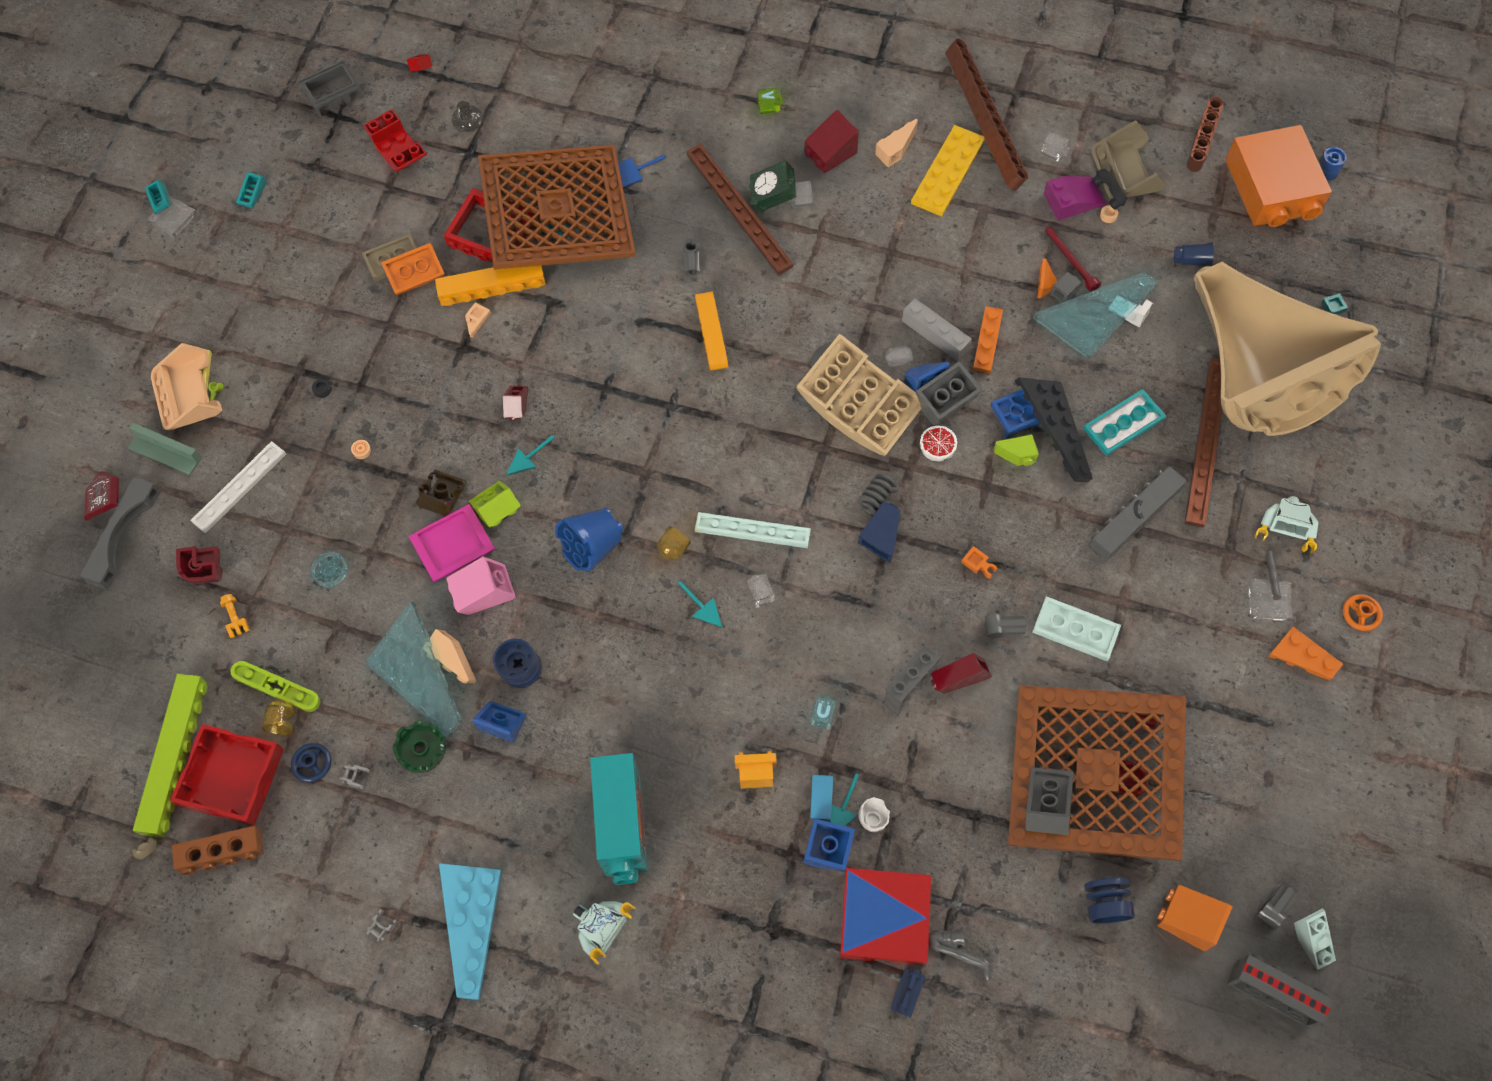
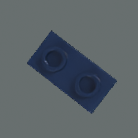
(908, 992)

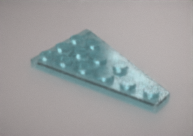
(1095, 316)
(410, 667)

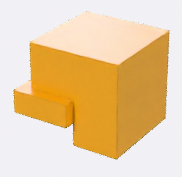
(756, 769)

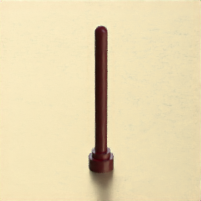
(1092, 283)

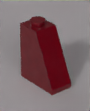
(960, 674)

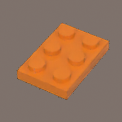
(413, 269)

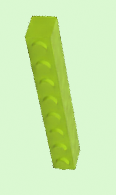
(170, 755)

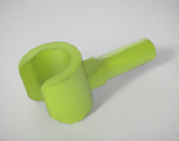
(214, 389)

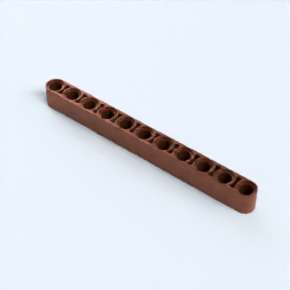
(986, 115)

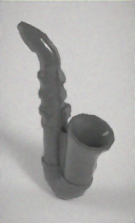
(947, 943)

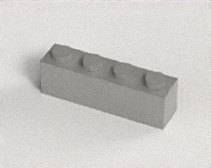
(936, 330)

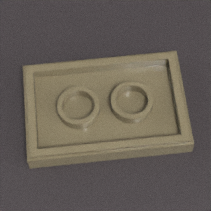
(384, 252)

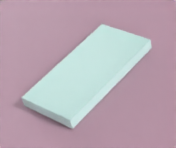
(1076, 628)

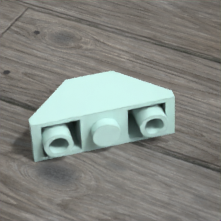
(1315, 938)

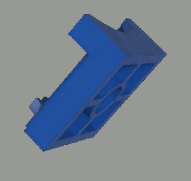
(1014, 413)

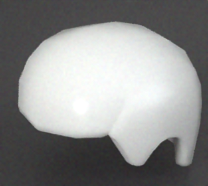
(873, 815)

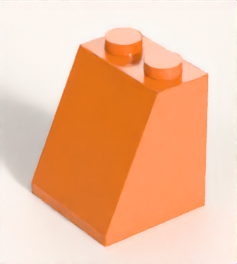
(1193, 917)

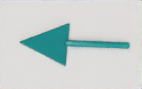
(522, 462)
(707, 612)
(840, 815)

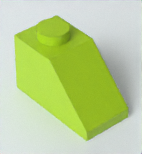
(1018, 450)

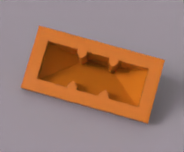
(1046, 279)

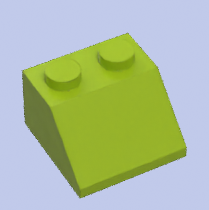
(495, 504)

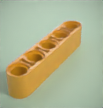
(711, 331)

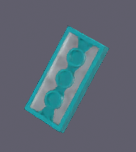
(1124, 422)

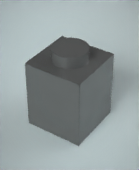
(1066, 287)

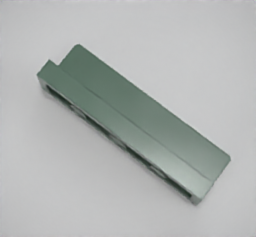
(164, 449)

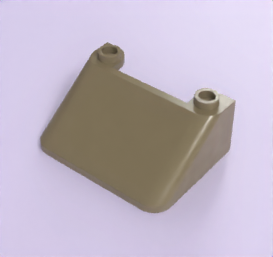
(1123, 161)

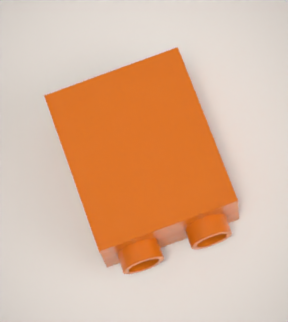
(1278, 176)

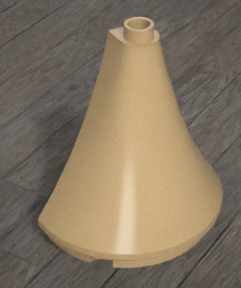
(1280, 356)

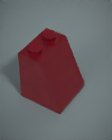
(832, 142)

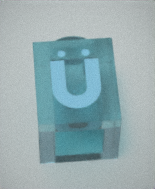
(823, 712)

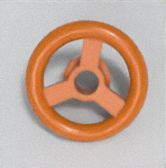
(1370, 606)

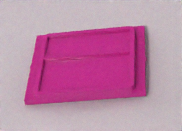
(451, 543)

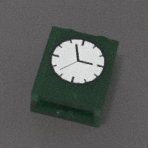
(772, 186)

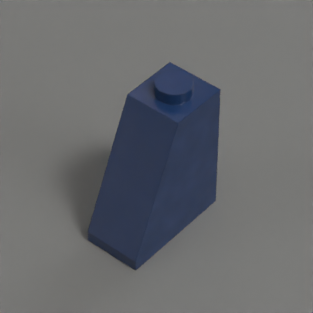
(881, 531)

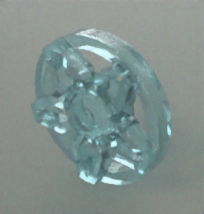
(329, 569)

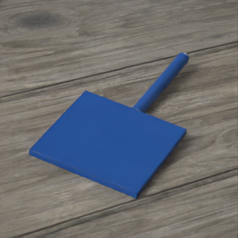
(630, 173)

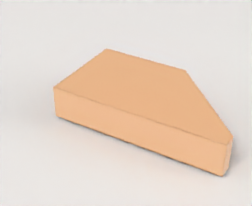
(476, 317)

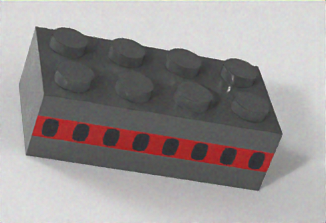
(1280, 991)

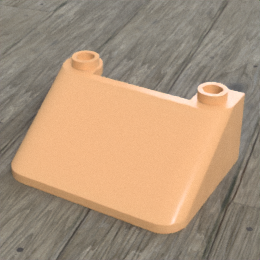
(181, 388)

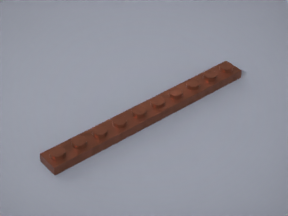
(740, 209)
(1205, 448)

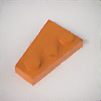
(1303, 652)

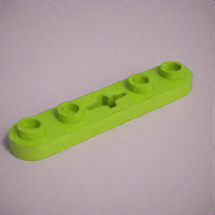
(258, 679)

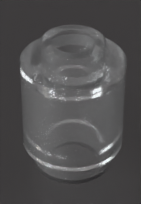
(898, 356)

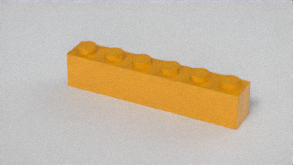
(487, 283)

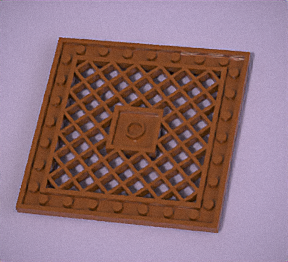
(555, 206)
(1099, 769)

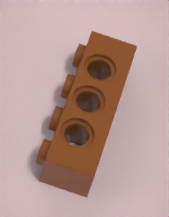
(185, 852)

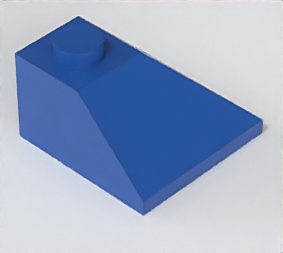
(921, 375)

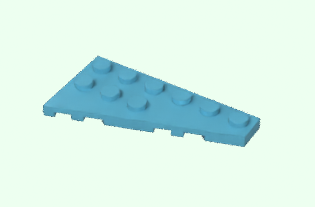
(470, 910)

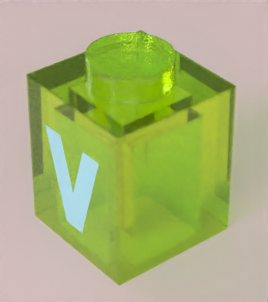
(769, 100)

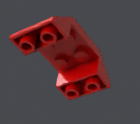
(393, 141)

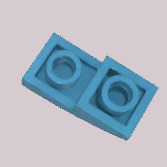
(821, 796)

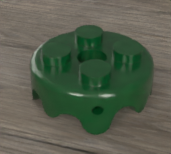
(413, 735)

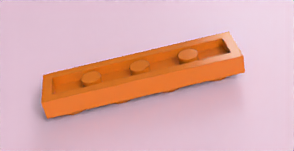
(987, 340)

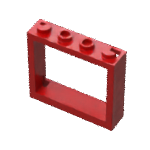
(469, 247)

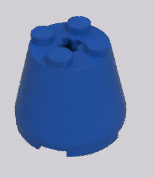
(588, 537)

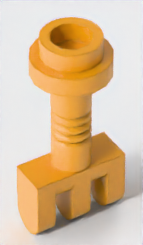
(228, 601)

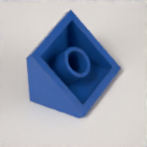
(499, 721)

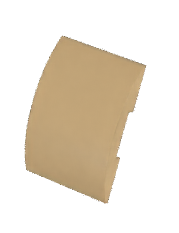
(859, 397)

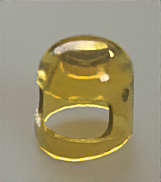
(672, 544)
(276, 716)

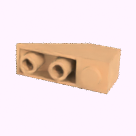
(895, 145)
(451, 655)

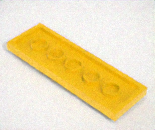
(948, 170)

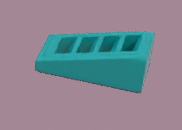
(258, 188)
(157, 193)

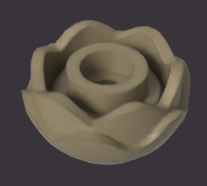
(145, 849)

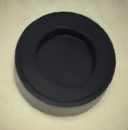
(321, 388)

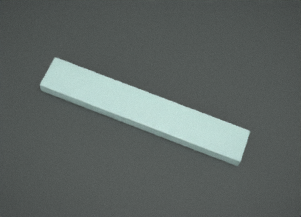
(752, 530)

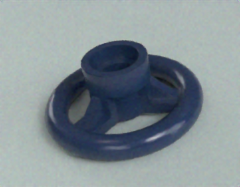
(305, 757)

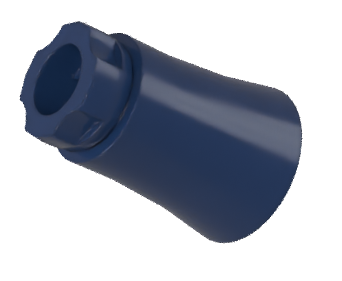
(1194, 254)

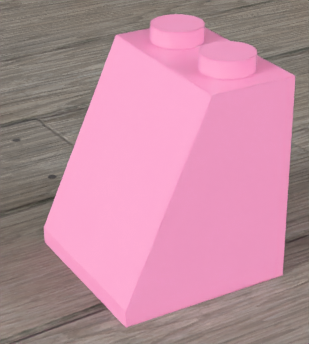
(480, 586)

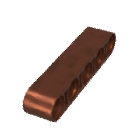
(1205, 134)

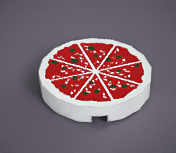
(938, 443)

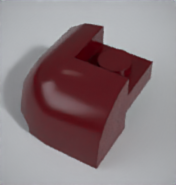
(199, 565)

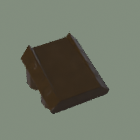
(440, 492)

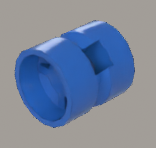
(1332, 162)

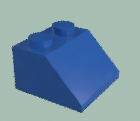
(828, 845)

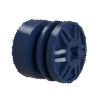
(515, 653)
(1109, 894)

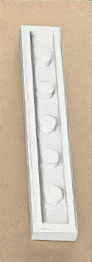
(238, 487)

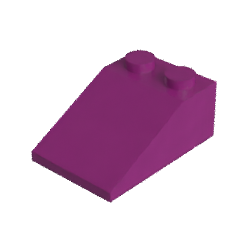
(1072, 195)

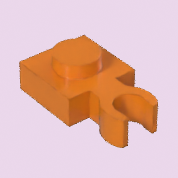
(977, 560)

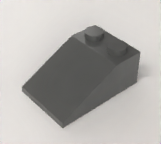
(1049, 801)

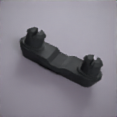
(1104, 176)

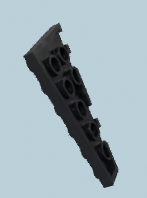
(1057, 421)

